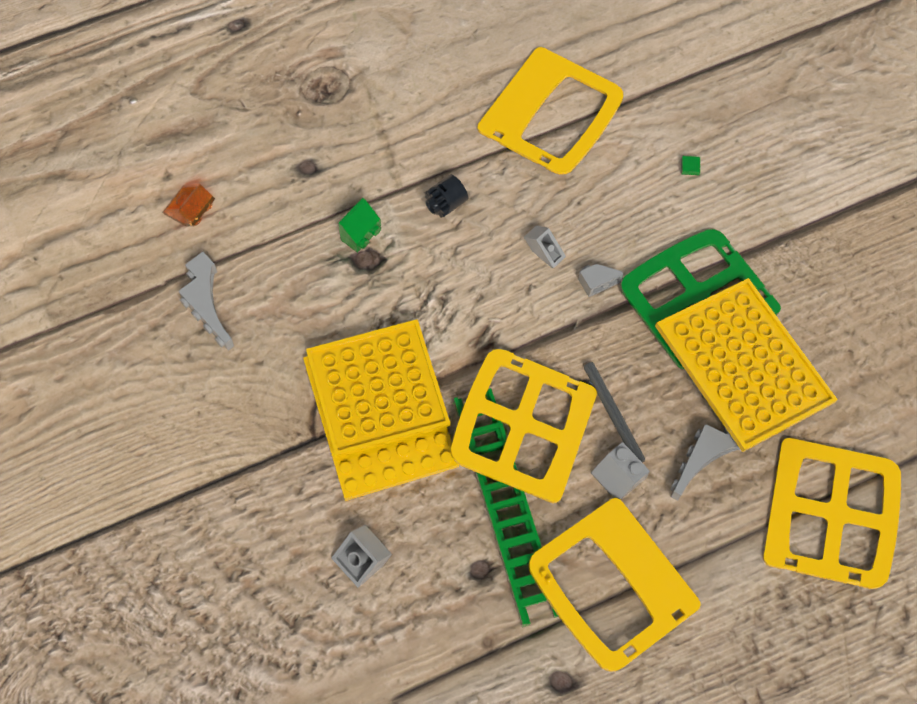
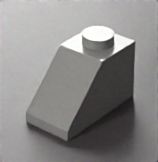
(545, 245)
(598, 278)

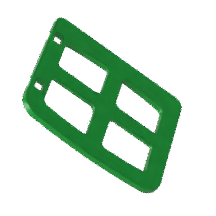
(694, 290)

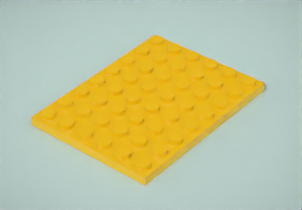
(745, 364)
(388, 463)

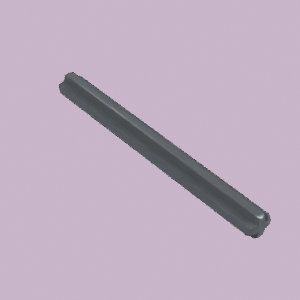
(613, 410)

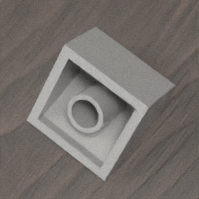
(620, 472)
(361, 555)

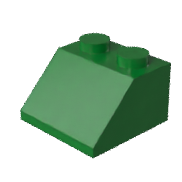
(359, 226)

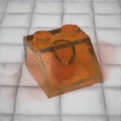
(189, 205)

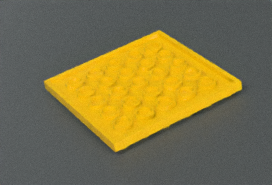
(377, 388)

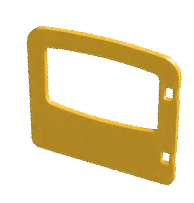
(528, 92)
(641, 564)

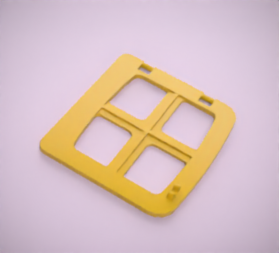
(522, 422)
(834, 512)

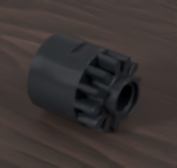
(446, 196)

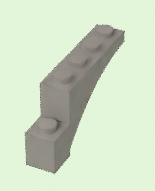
(199, 297)
(709, 446)

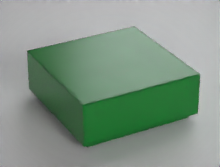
(690, 165)

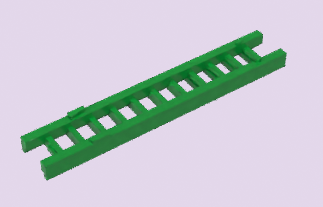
(526, 518)

